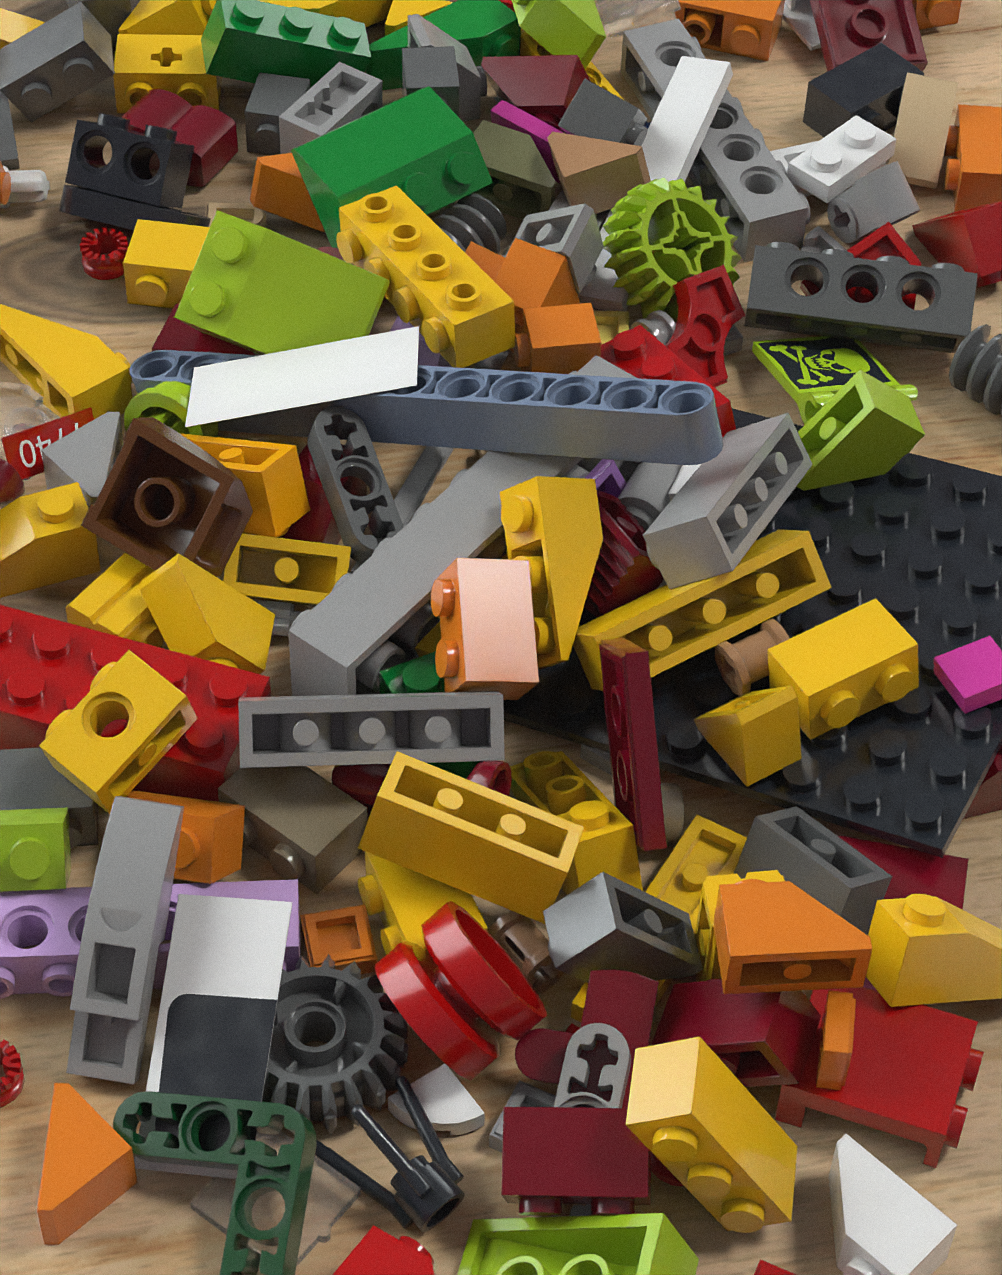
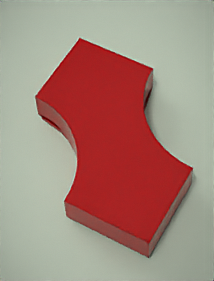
(705, 316)

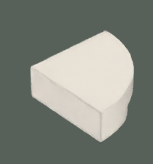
(444, 1101)

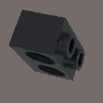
(128, 170)

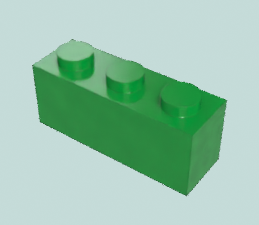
(279, 40)

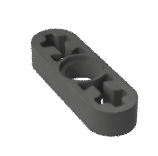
(358, 461)

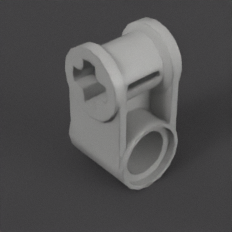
(871, 203)

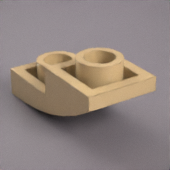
(923, 127)

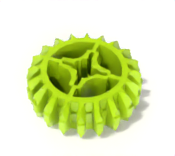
(664, 237)

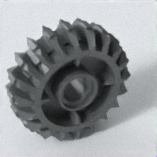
(361, 1050)

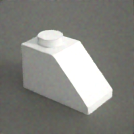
(882, 1220)

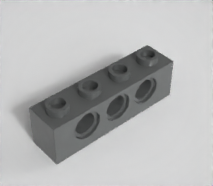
(833, 313)

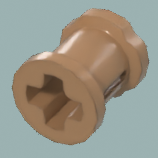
(748, 658)
(526, 948)

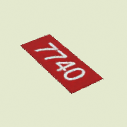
(25, 447)

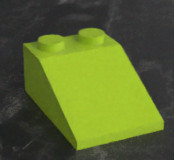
(275, 291)
(577, 1246)

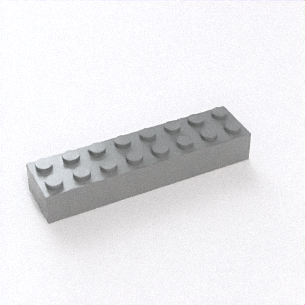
(385, 604)

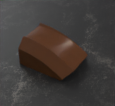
(169, 501)

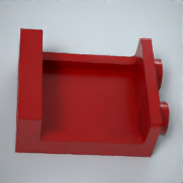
(899, 1072)

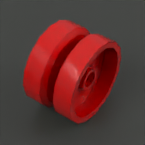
(460, 991)

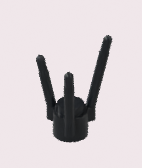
(424, 1189)

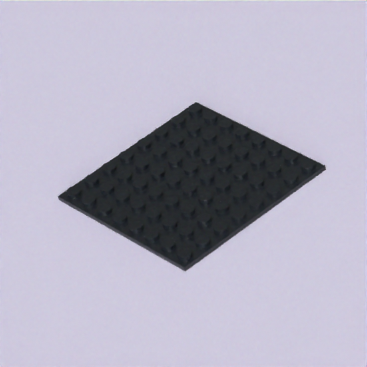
(903, 772)

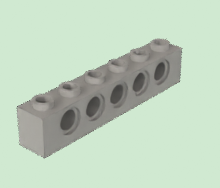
(733, 156)

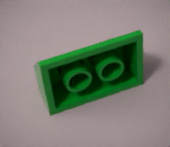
(402, 144)

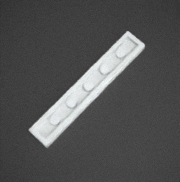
(668, 150)

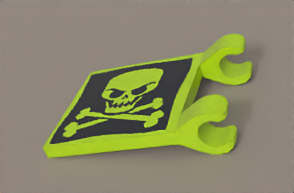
(819, 367)

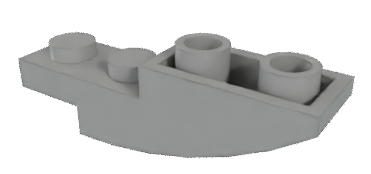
(122, 939)

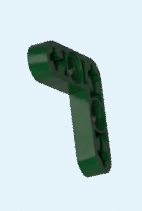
(257, 1172)

